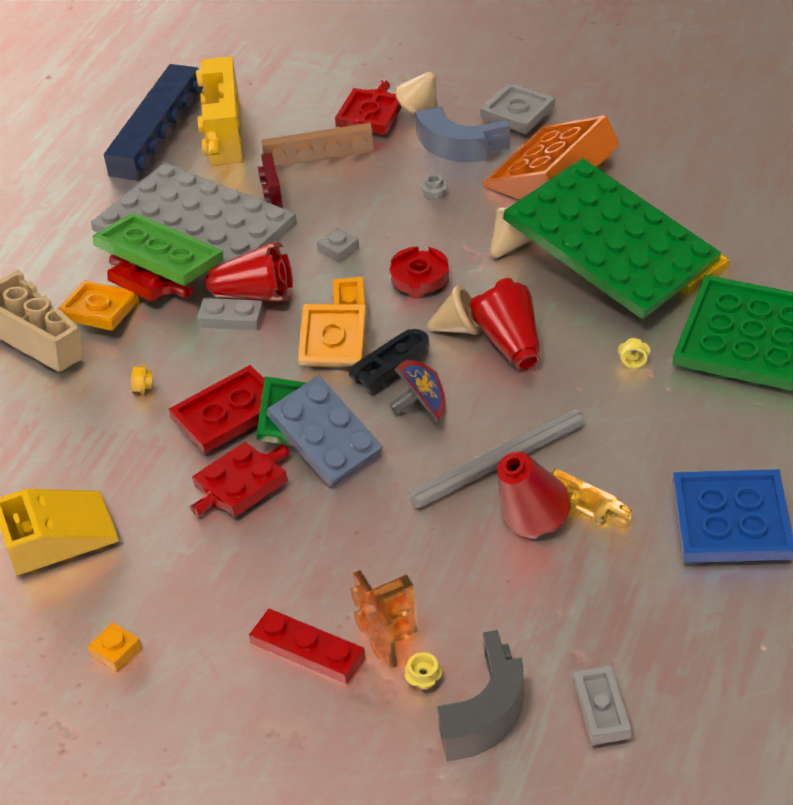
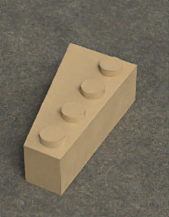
(35, 325)

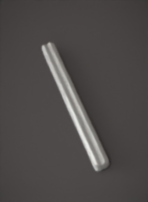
(488, 461)

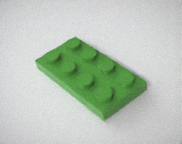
(158, 248)

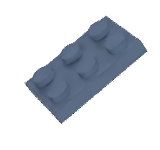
(324, 431)

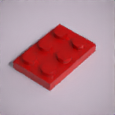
(221, 409)

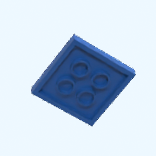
(732, 516)

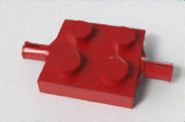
(370, 106)
(143, 281)
(239, 479)

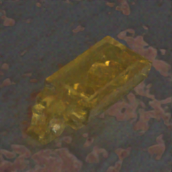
(593, 504)

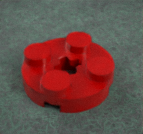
(431, 273)

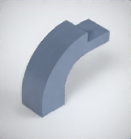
(458, 141)

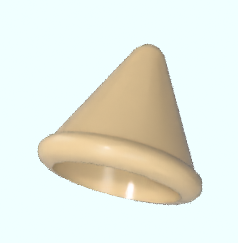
(418, 93)
(506, 237)
(455, 314)

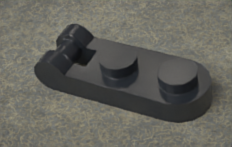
(408, 345)

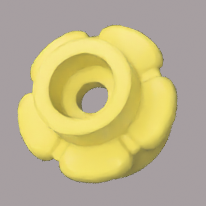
(633, 359)
(420, 663)

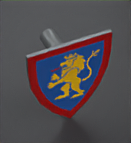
(423, 386)

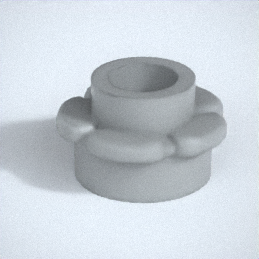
(434, 187)

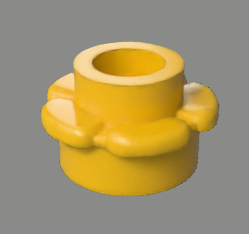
(140, 379)

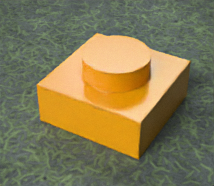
(114, 647)

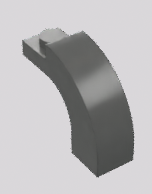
(487, 718)

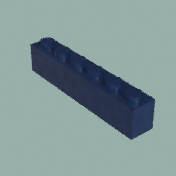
(152, 123)

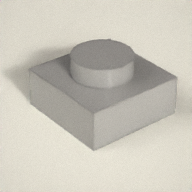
(338, 245)

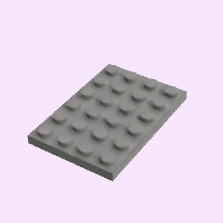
(202, 211)

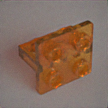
(385, 614)

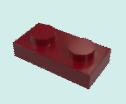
(269, 180)

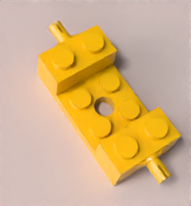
(220, 111)

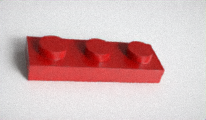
(307, 646)

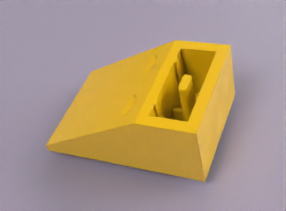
(53, 526)

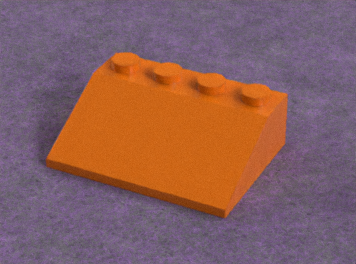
(551, 152)

